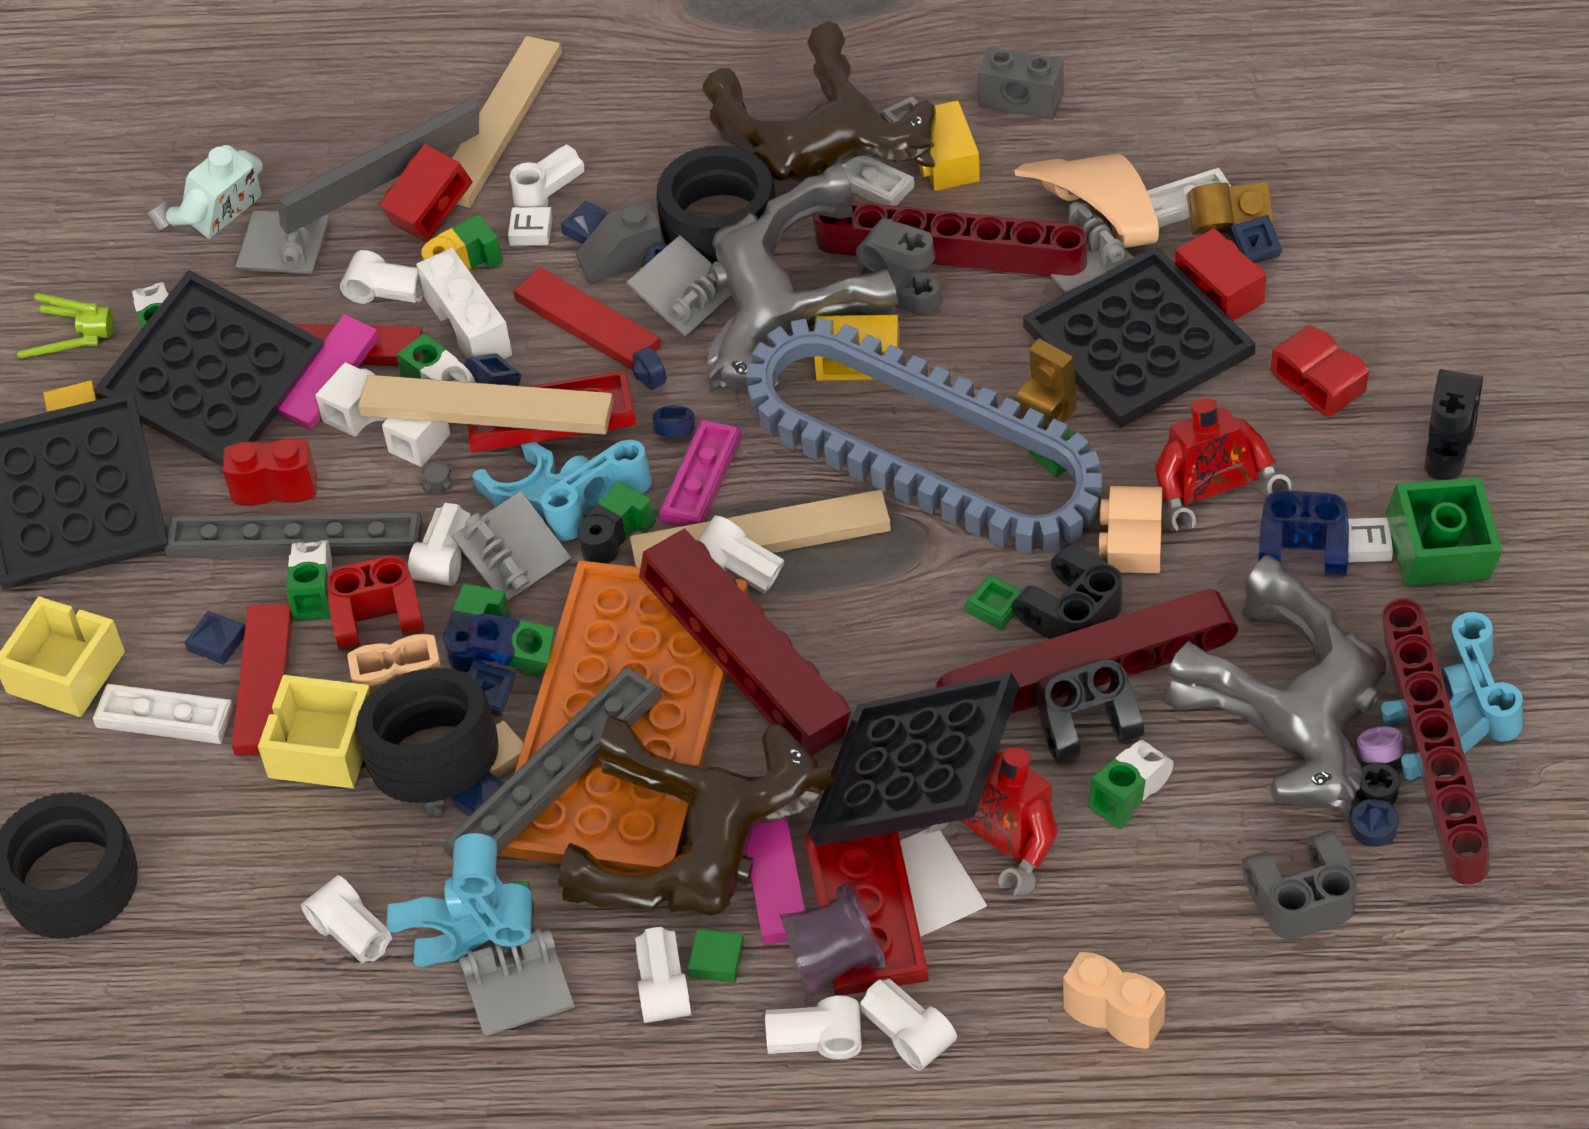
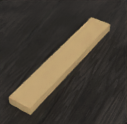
(505, 111)
(486, 404)
(795, 525)

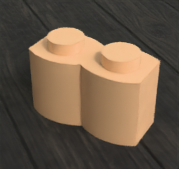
(1133, 529)
(383, 662)
(1114, 1000)

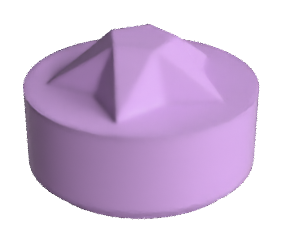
(1380, 745)

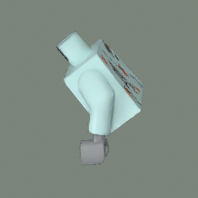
(214, 192)

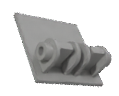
(1102, 249)
(273, 250)
(680, 286)
(511, 546)
(516, 983)

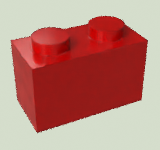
(425, 193)
(1223, 273)

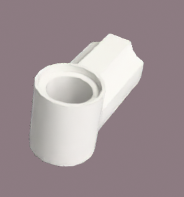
(537, 181)
(371, 276)
(439, 555)
(740, 555)
(340, 912)
(662, 985)
(828, 1028)
(915, 1031)

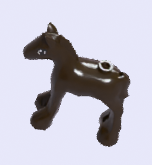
(831, 131)
(718, 822)

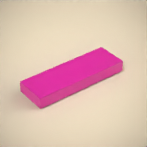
(348, 343)
(700, 474)
(774, 878)

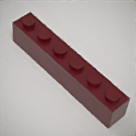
(744, 641)

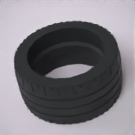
(705, 174)
(437, 767)
(80, 906)

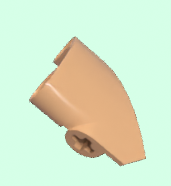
(1107, 185)

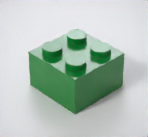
(1443, 531)

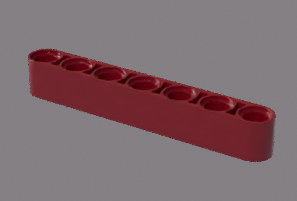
(967, 239)
(1133, 640)
(1439, 755)

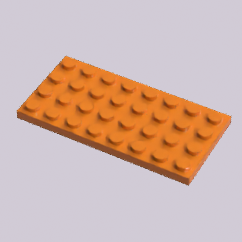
(604, 628)

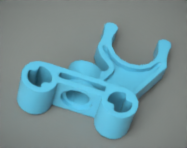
(575, 490)
(1475, 699)
(474, 910)

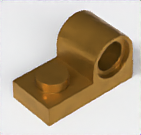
(1223, 206)
(1051, 384)

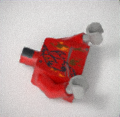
(1211, 457)
(1015, 817)

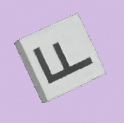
(530, 226)
(1369, 540)

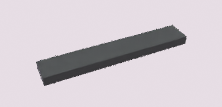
(376, 166)
(275, 533)
(557, 762)

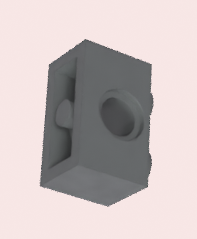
(1020, 83)

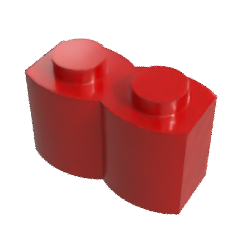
(1319, 370)
(270, 472)

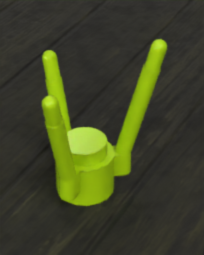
(90, 319)

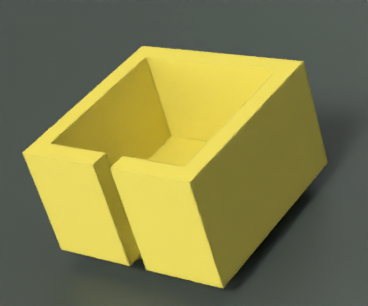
(51, 662)
(319, 729)

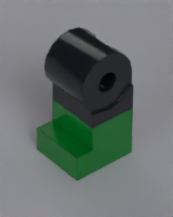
(613, 521)

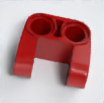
(371, 591)

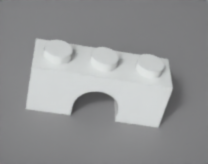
(458, 296)
(404, 437)

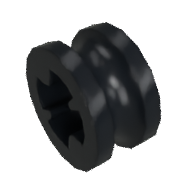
(1376, 773)

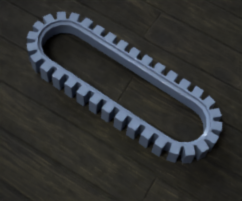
(907, 477)

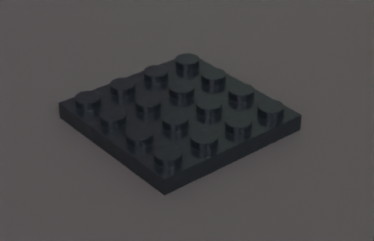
(1140, 335)
(210, 367)
(76, 491)
(914, 760)

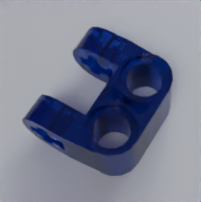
(1306, 523)

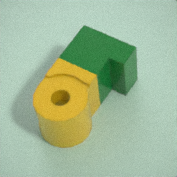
(470, 240)

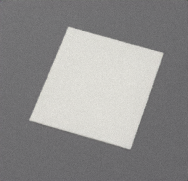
(937, 882)

